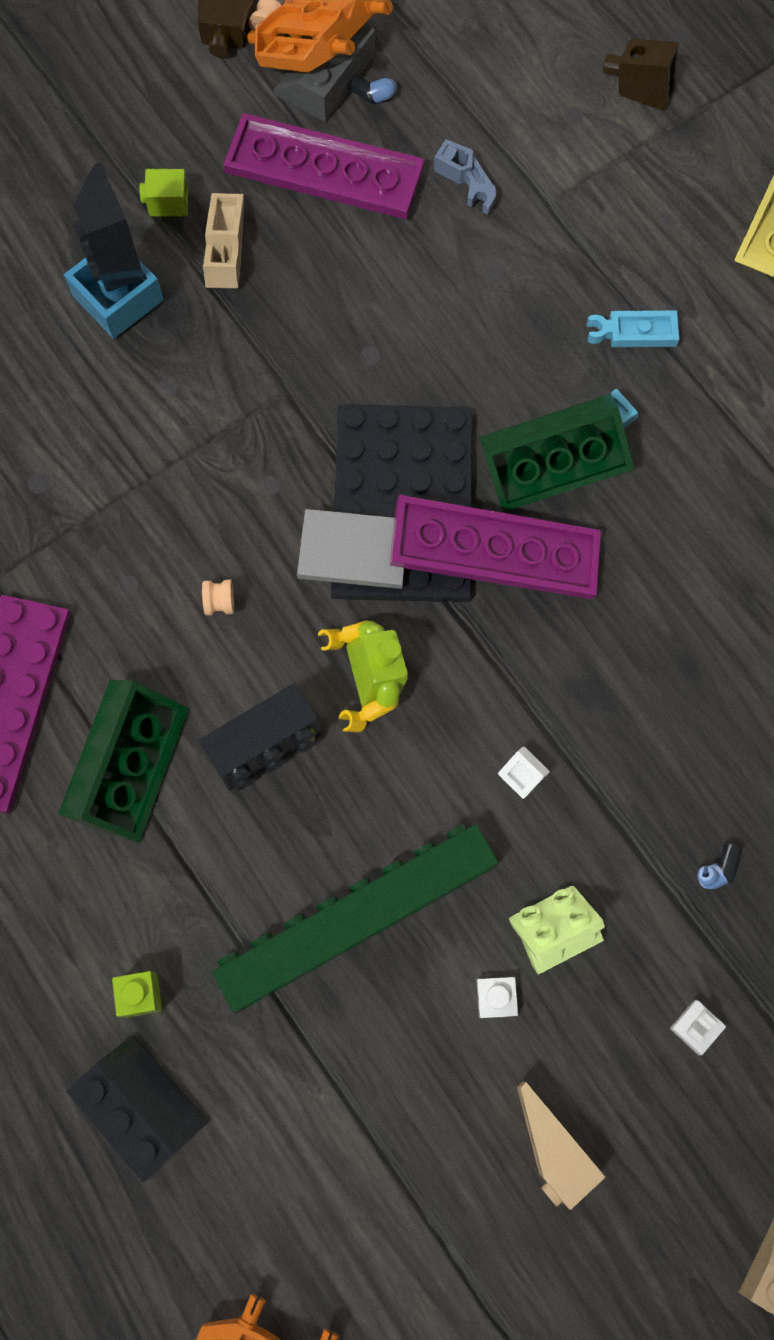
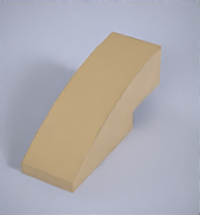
(224, 241)

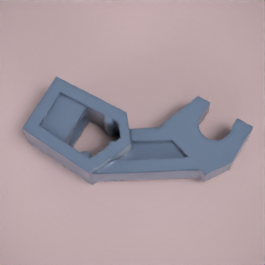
(471, 173)

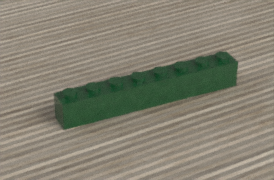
(353, 919)

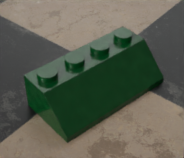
(557, 452)
(124, 760)

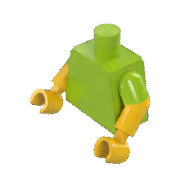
(376, 669)

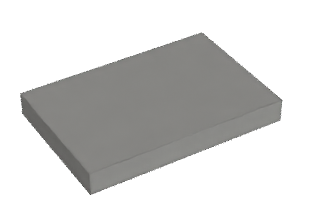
(348, 549)

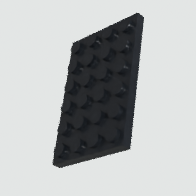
(407, 454)

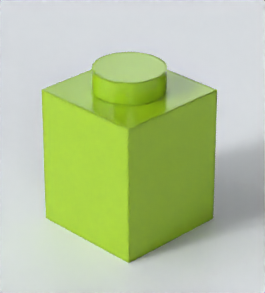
(165, 192)
(137, 994)

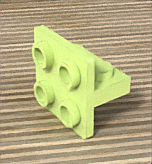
(557, 928)

